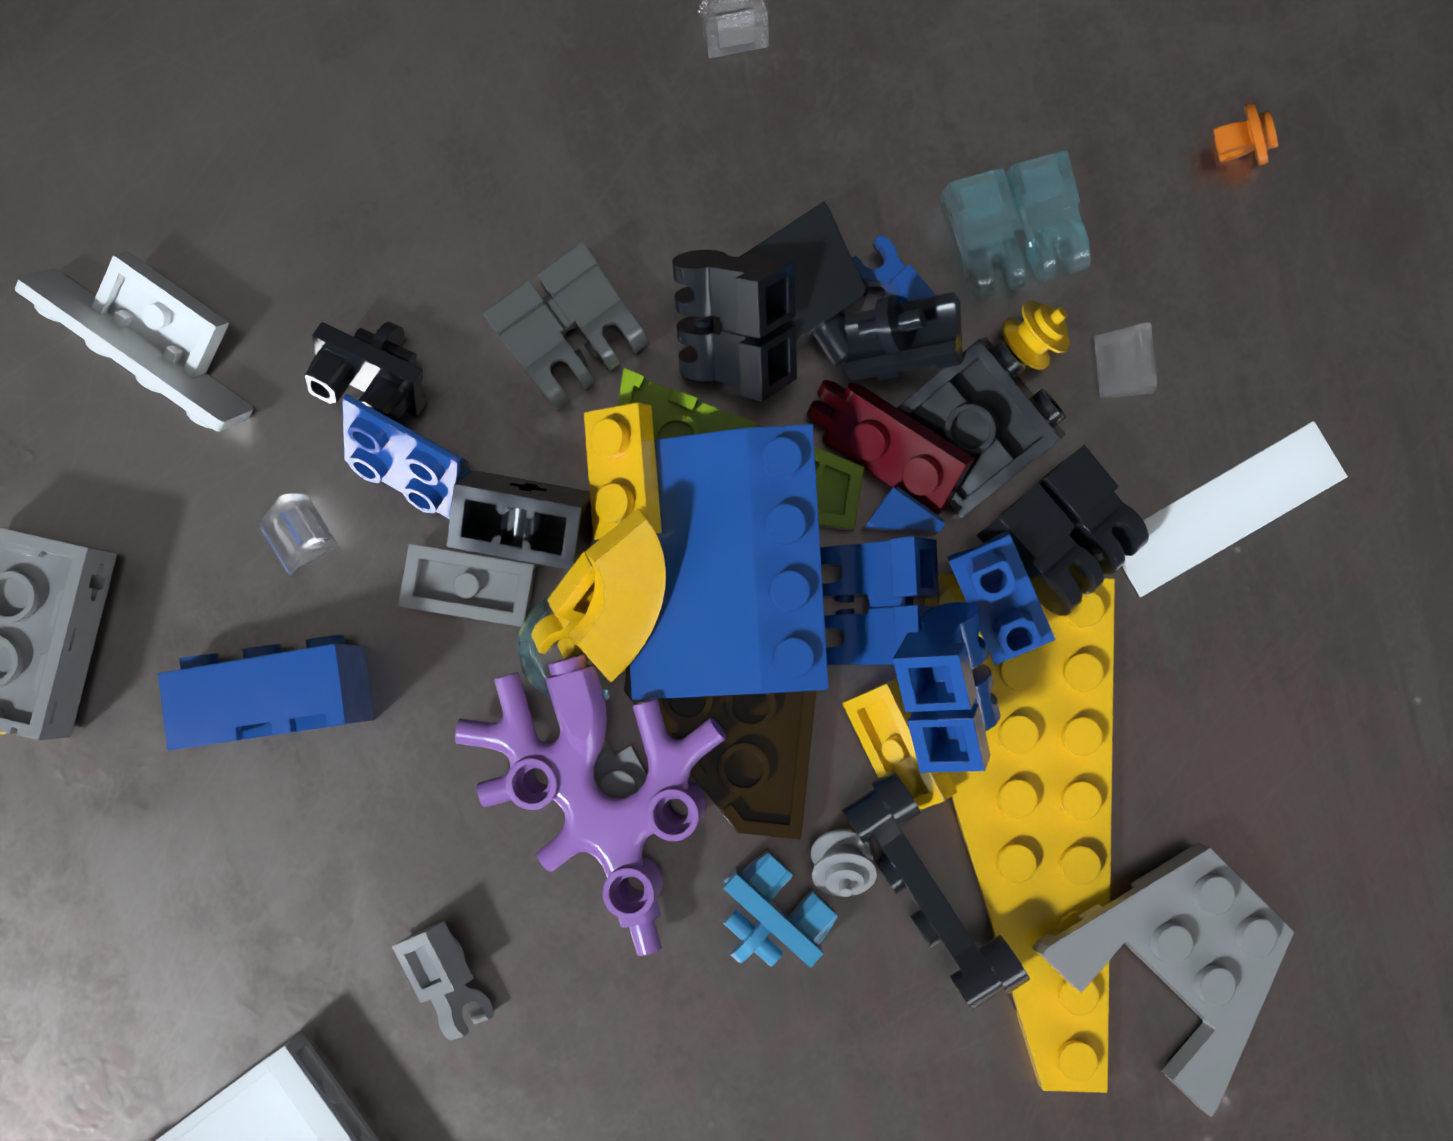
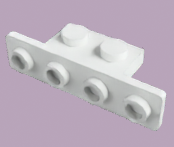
(148, 330)

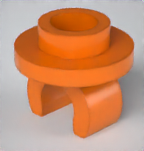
(1243, 137)

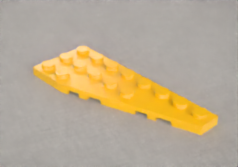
(1043, 826)

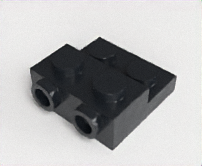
(989, 416)

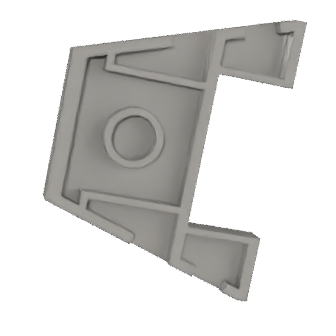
(1204, 940)

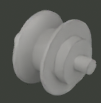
(843, 863)

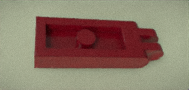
(890, 443)

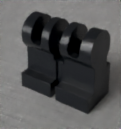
(737, 320)
(1067, 503)

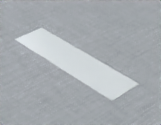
(1233, 506)

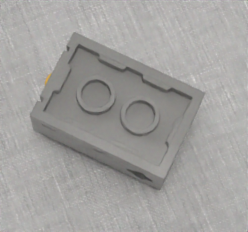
(47, 630)

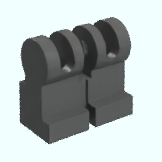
(575, 298)

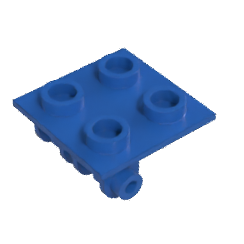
(400, 457)

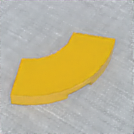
(626, 595)

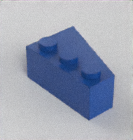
(265, 693)

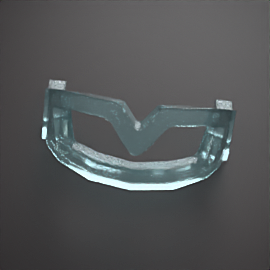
(526, 649)

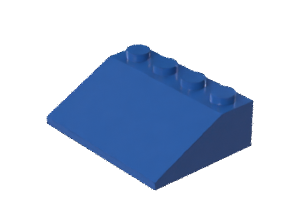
(739, 567)

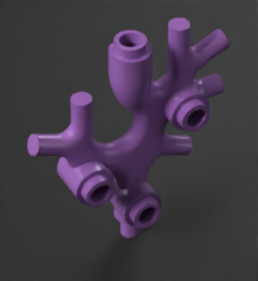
(595, 821)

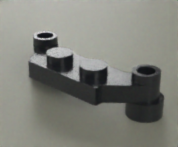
(981, 970)

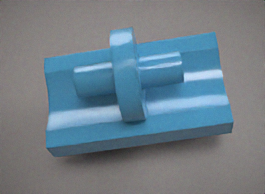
(799, 931)

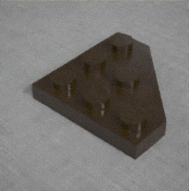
(761, 765)

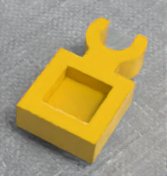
(569, 606)

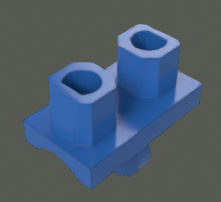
(1005, 598)

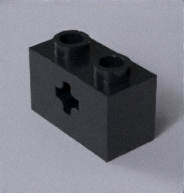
(520, 519)

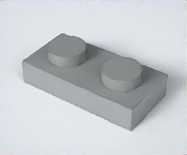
(467, 585)

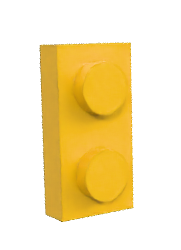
(621, 466)
(886, 738)

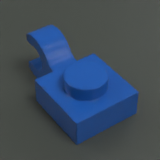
(893, 274)

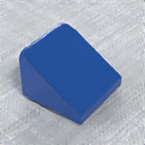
(903, 515)

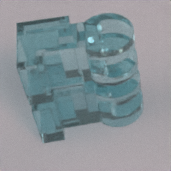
(1031, 197)

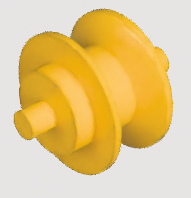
(1040, 331)

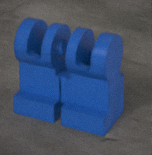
(890, 577)
(948, 689)

